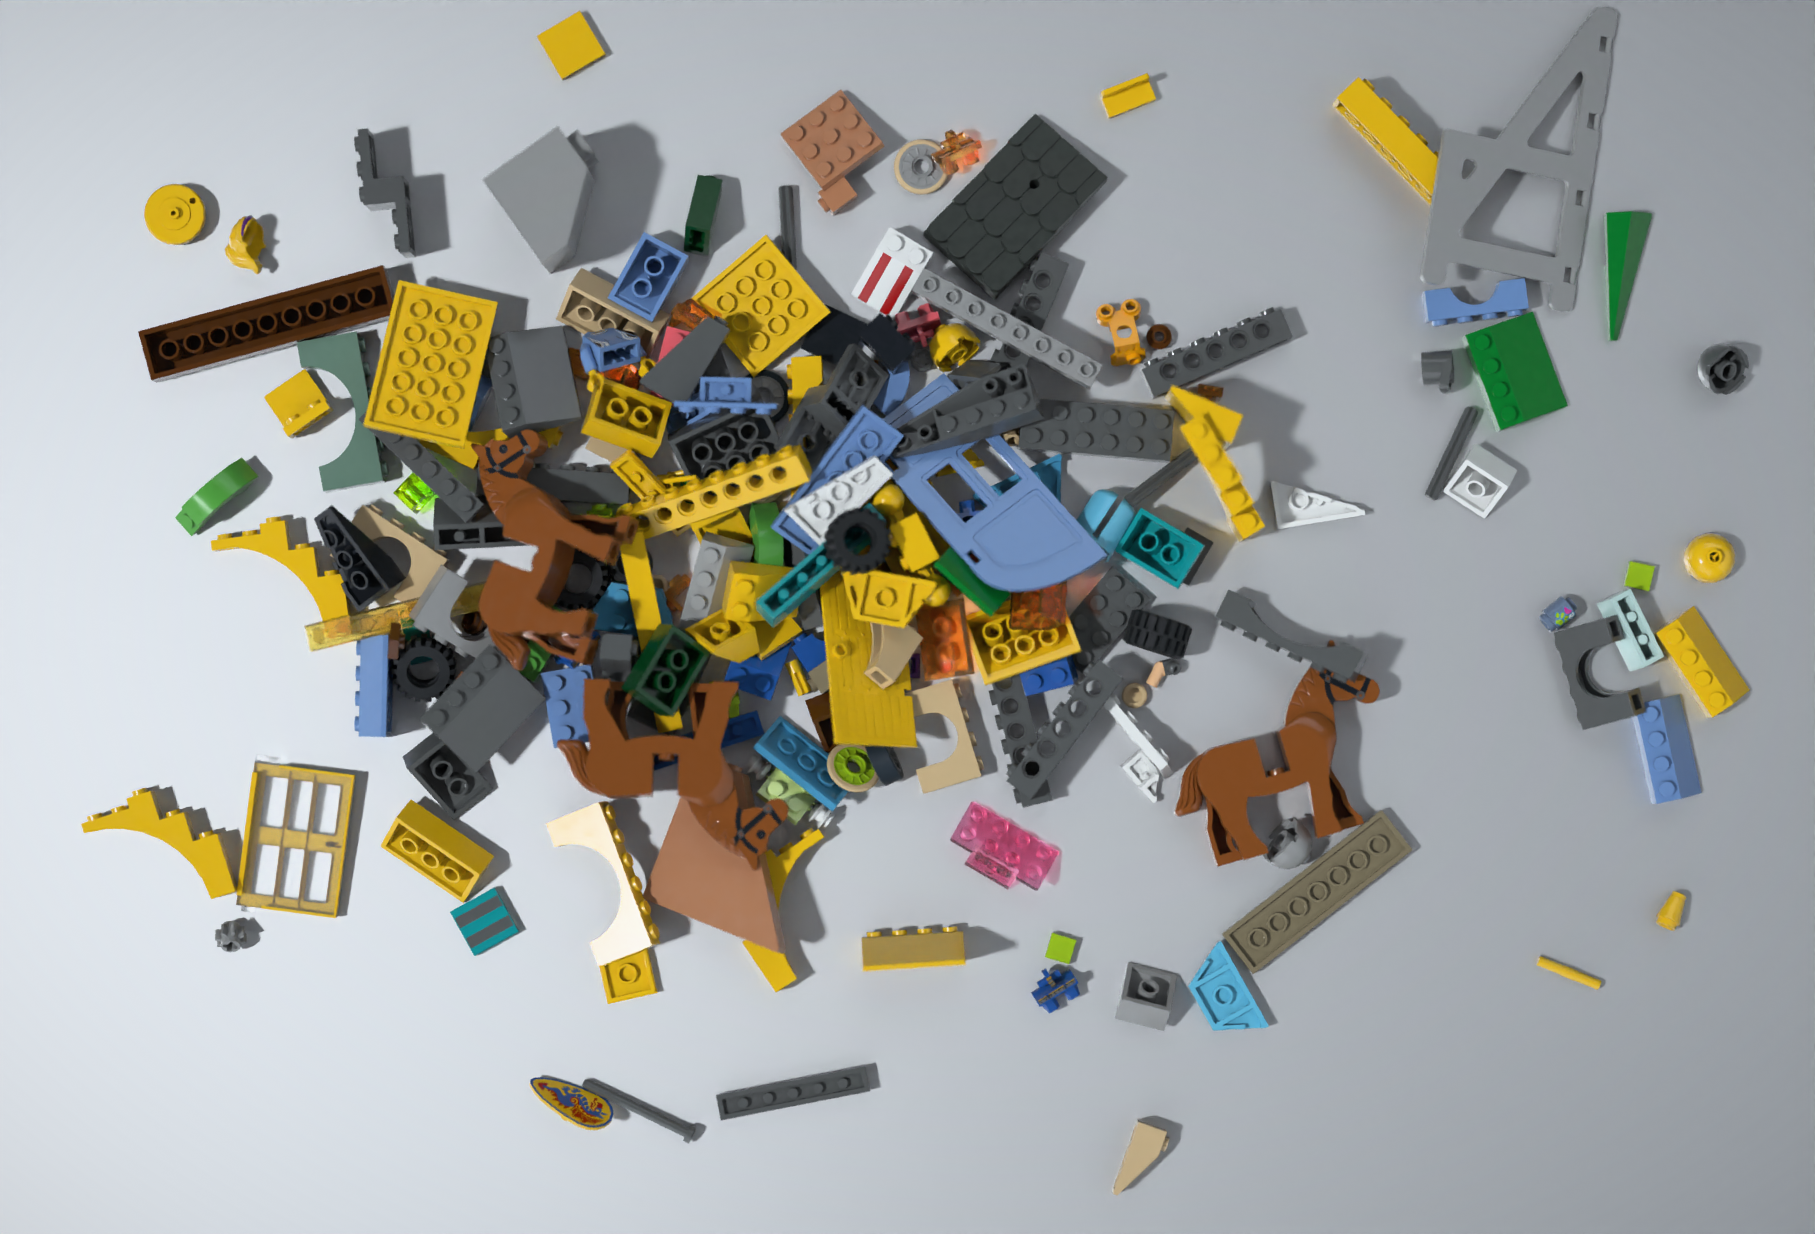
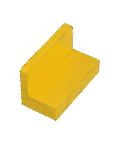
(1127, 96)

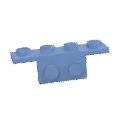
(725, 393)

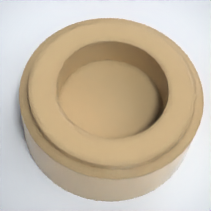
(1134, 695)

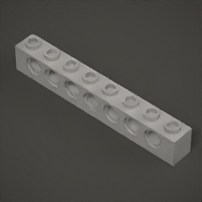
(1006, 328)

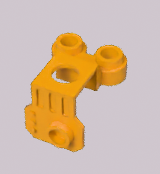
(1126, 349)

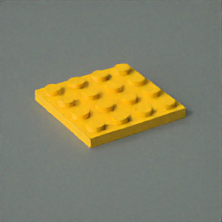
(764, 305)

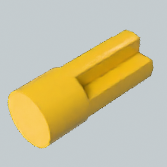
(798, 677)

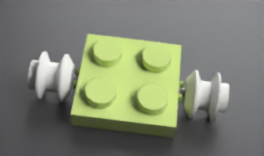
(782, 787)

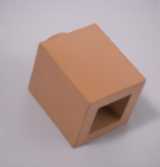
(837, 196)

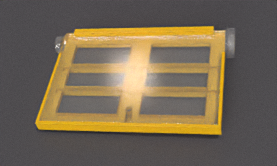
(294, 839)

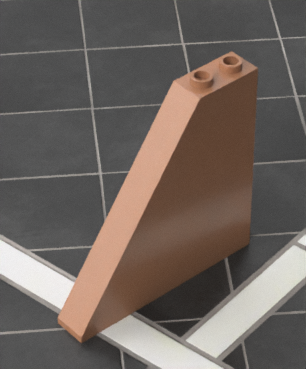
(713, 884)

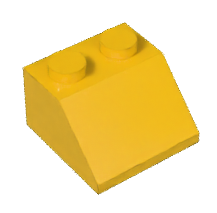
(725, 637)

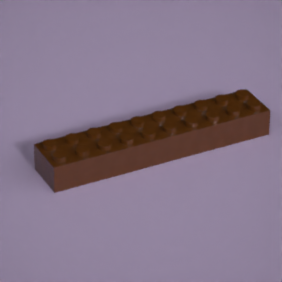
(267, 324)

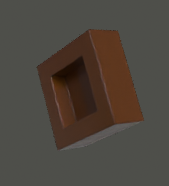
(396, 641)

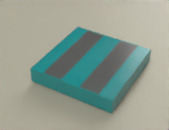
(484, 921)

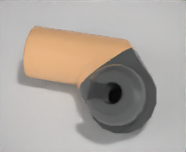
(1161, 669)

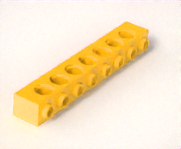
(728, 497)

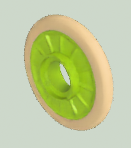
(845, 778)

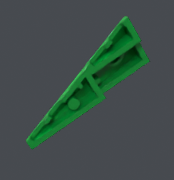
(1624, 244)

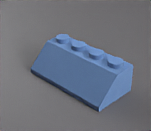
(376, 688)
(1666, 750)

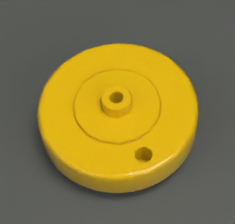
(175, 214)

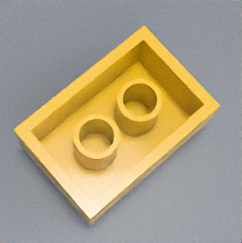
(626, 418)

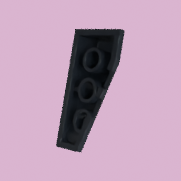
(361, 563)

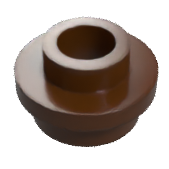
(1159, 344)
(472, 623)

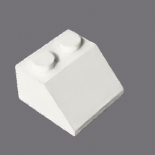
(1480, 480)

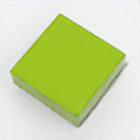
(1639, 576)
(1060, 948)

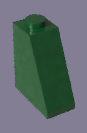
(702, 215)

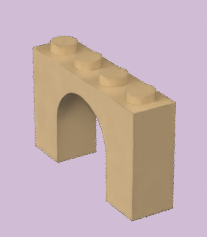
(424, 560)
(963, 763)

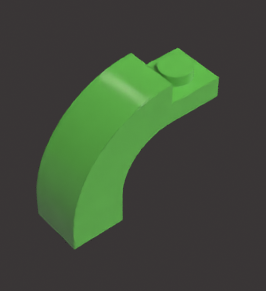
(215, 494)
(767, 542)

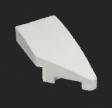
(1142, 773)

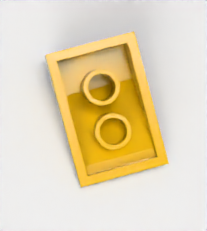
(745, 585)

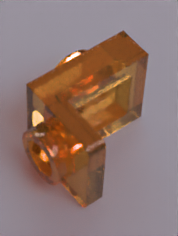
(677, 586)

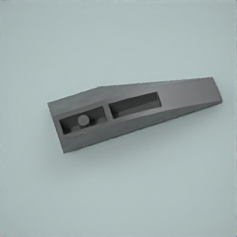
(973, 413)
(480, 532)

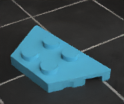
(1224, 994)

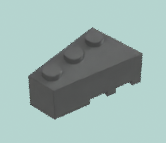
(618, 655)

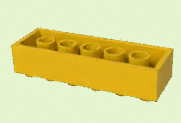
(1389, 135)

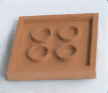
(832, 140)

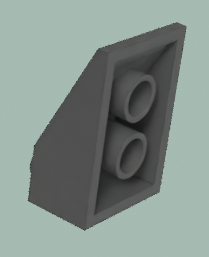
(446, 776)

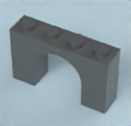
(1592, 704)

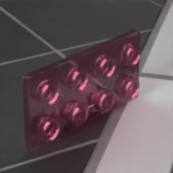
(1002, 849)

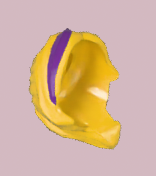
(245, 244)

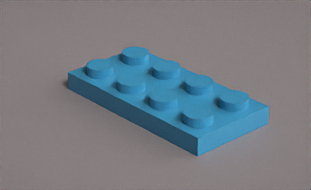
(800, 761)

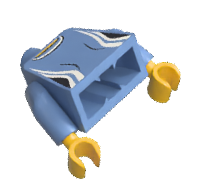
(611, 350)

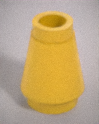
(1671, 912)

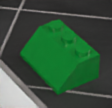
(965, 580)

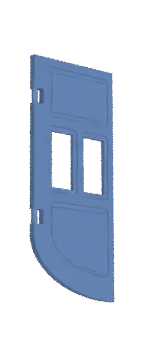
(1021, 537)

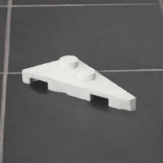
(1298, 507)

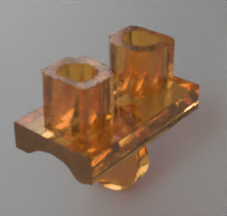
(954, 148)

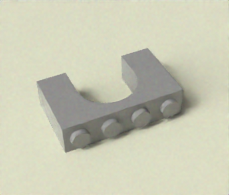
(434, 613)

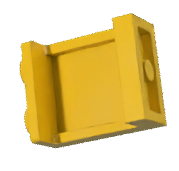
(727, 524)

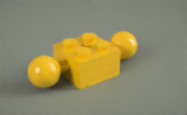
(911, 540)

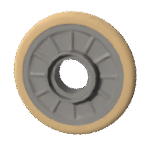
(905, 171)

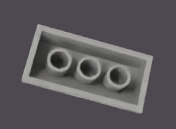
(710, 576)

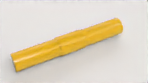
(1568, 972)

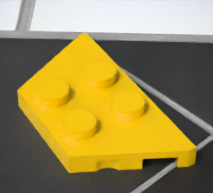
(886, 597)

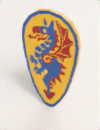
(573, 1103)

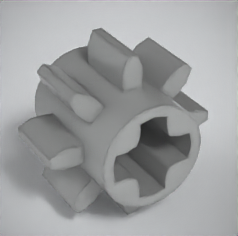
(230, 936)

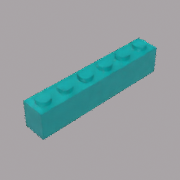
(807, 577)

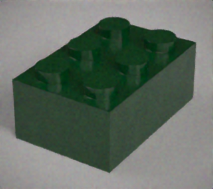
(665, 670)

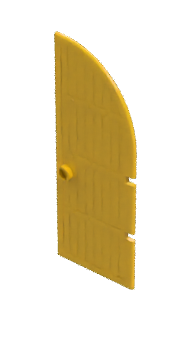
(860, 707)

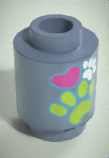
(1558, 614)

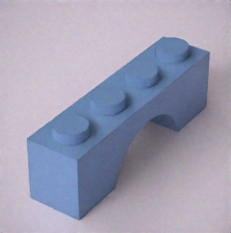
(1443, 305)

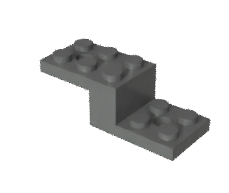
(385, 193)
(831, 406)

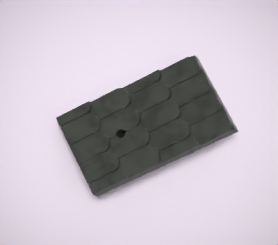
(1015, 206)

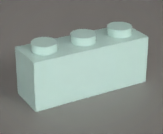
(1639, 644)

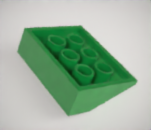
(1514, 371)

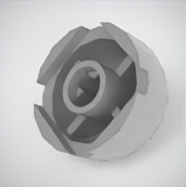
(1290, 845)

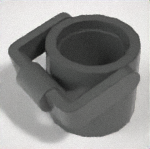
(1438, 369)

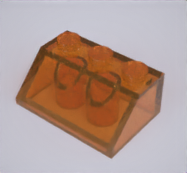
(1038, 608)
(945, 640)

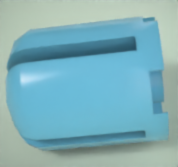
(1117, 525)

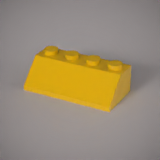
(1701, 662)
(436, 850)

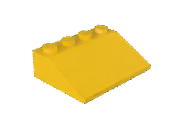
(1220, 419)
(1010, 652)
(913, 950)

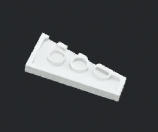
(843, 493)
(1141, 738)

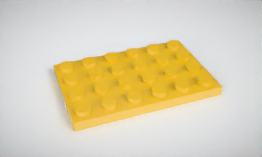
(430, 364)

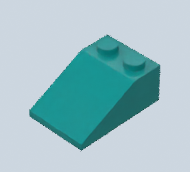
(1159, 548)

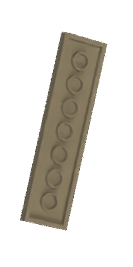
(1317, 891)

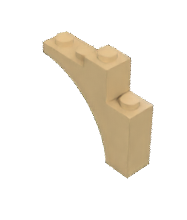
(890, 652)

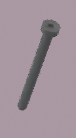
(639, 1109)

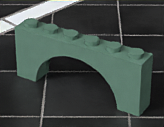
(362, 459)

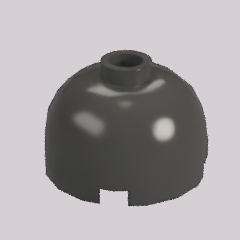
(1722, 368)

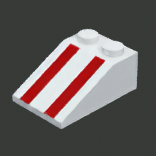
(892, 273)

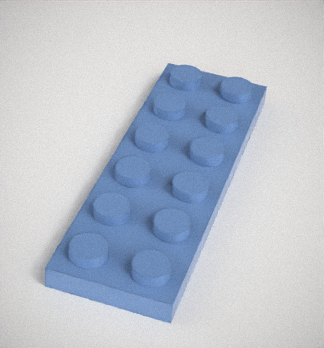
(859, 440)

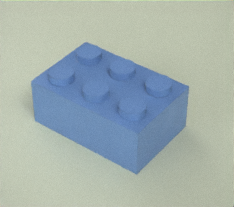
(565, 702)

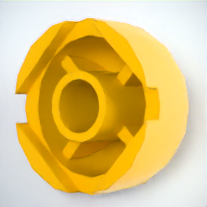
(952, 345)
(1698, 556)

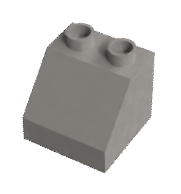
(548, 194)

